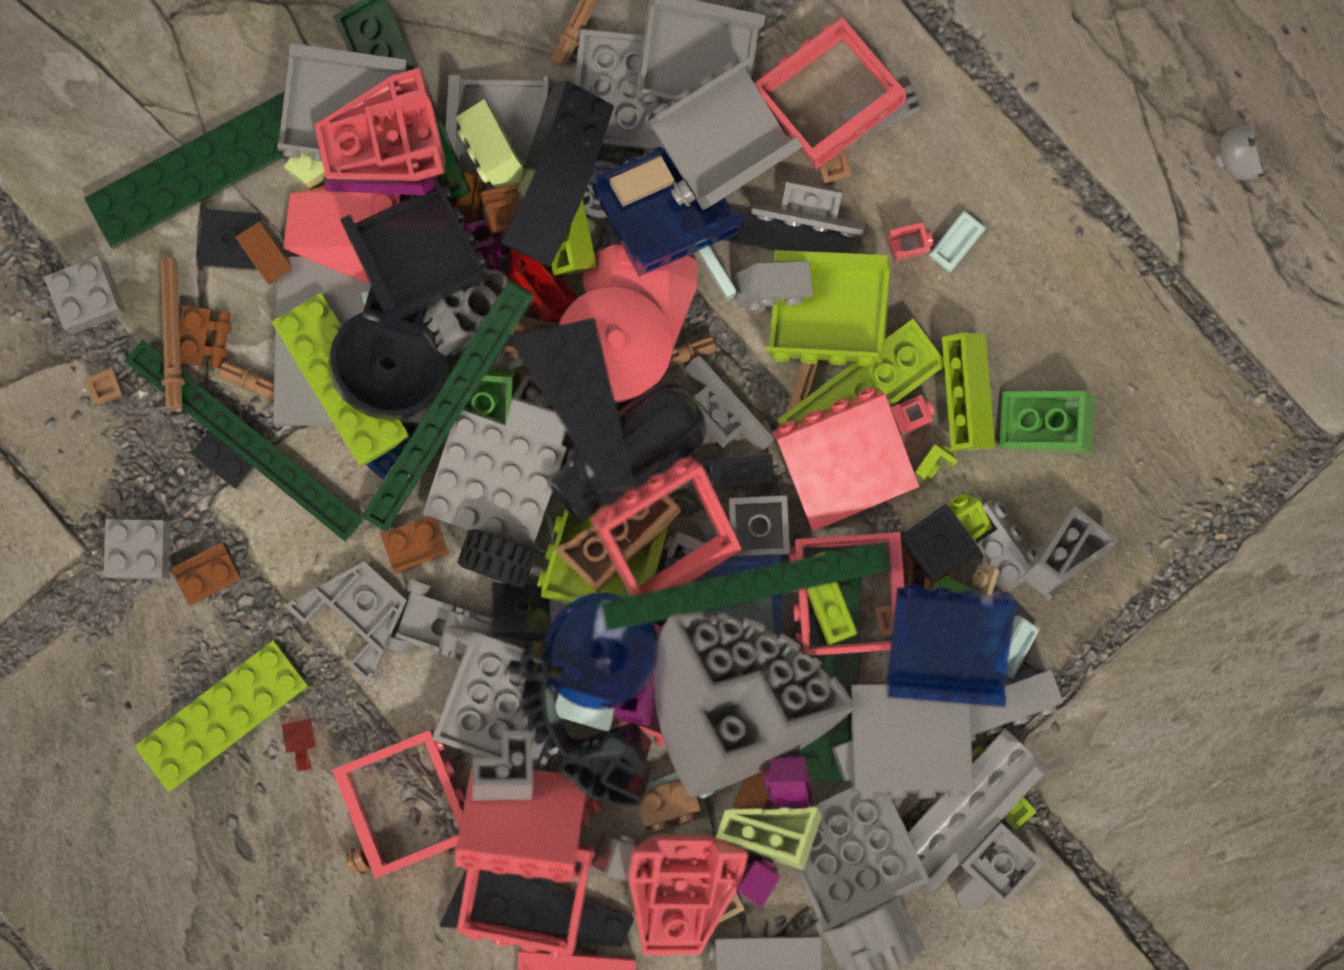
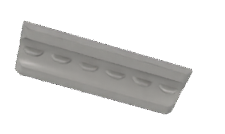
(958, 825)

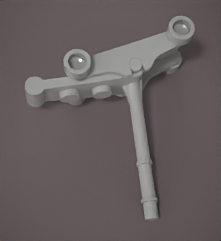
(457, 634)

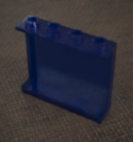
(656, 226)
(950, 646)

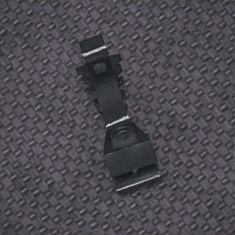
(602, 765)

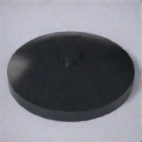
(385, 368)

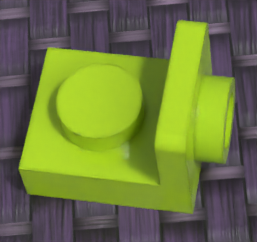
(929, 464)
(970, 514)

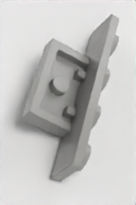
(810, 206)
(723, 410)
(1007, 547)

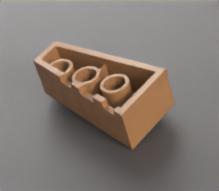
(591, 560)

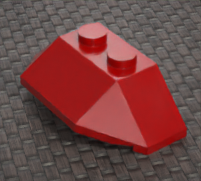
(551, 292)

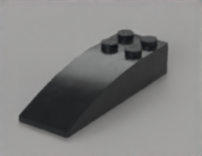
(556, 171)

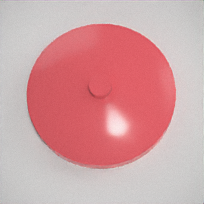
(632, 337)

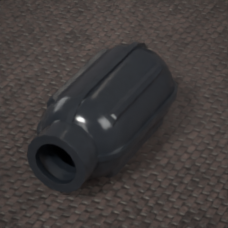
(657, 433)

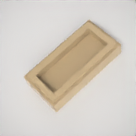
(641, 181)

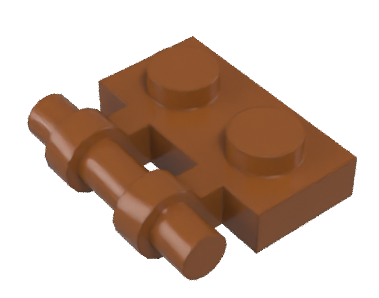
(194, 335)

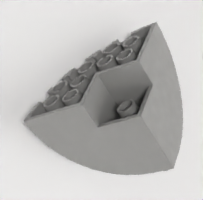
(737, 698)

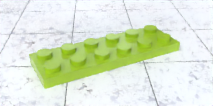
(308, 337)
(906, 364)
(221, 716)

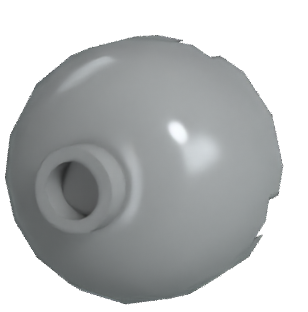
(1240, 153)

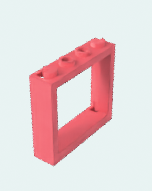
(859, 124)
(693, 564)
(801, 609)
(359, 817)
(528, 940)

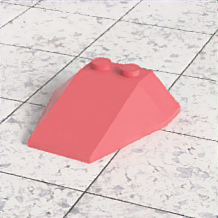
(384, 133)
(316, 227)
(667, 287)
(682, 890)

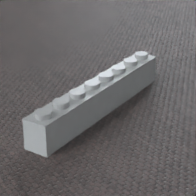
(1024, 698)

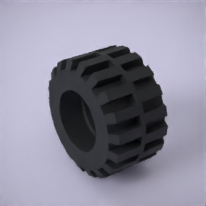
(496, 557)

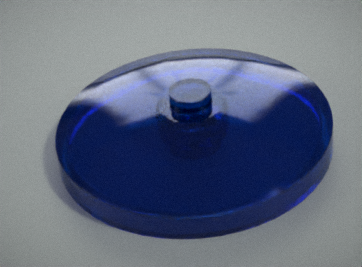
(600, 666)

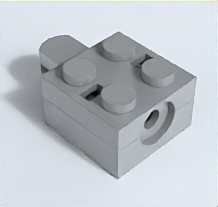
(994, 867)

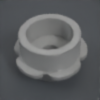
(682, 193)

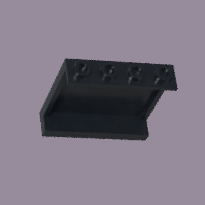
(416, 252)

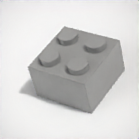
(84, 295)
(760, 525)
(137, 549)

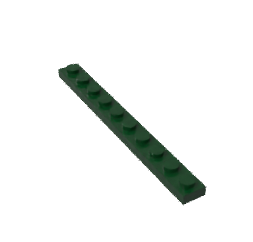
(448, 404)
(251, 446)
(745, 586)

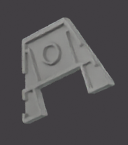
(365, 604)

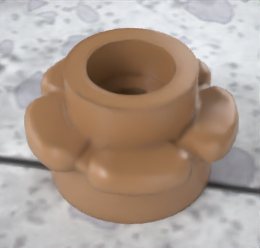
(357, 861)

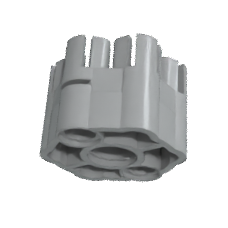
(455, 318)
(875, 935)

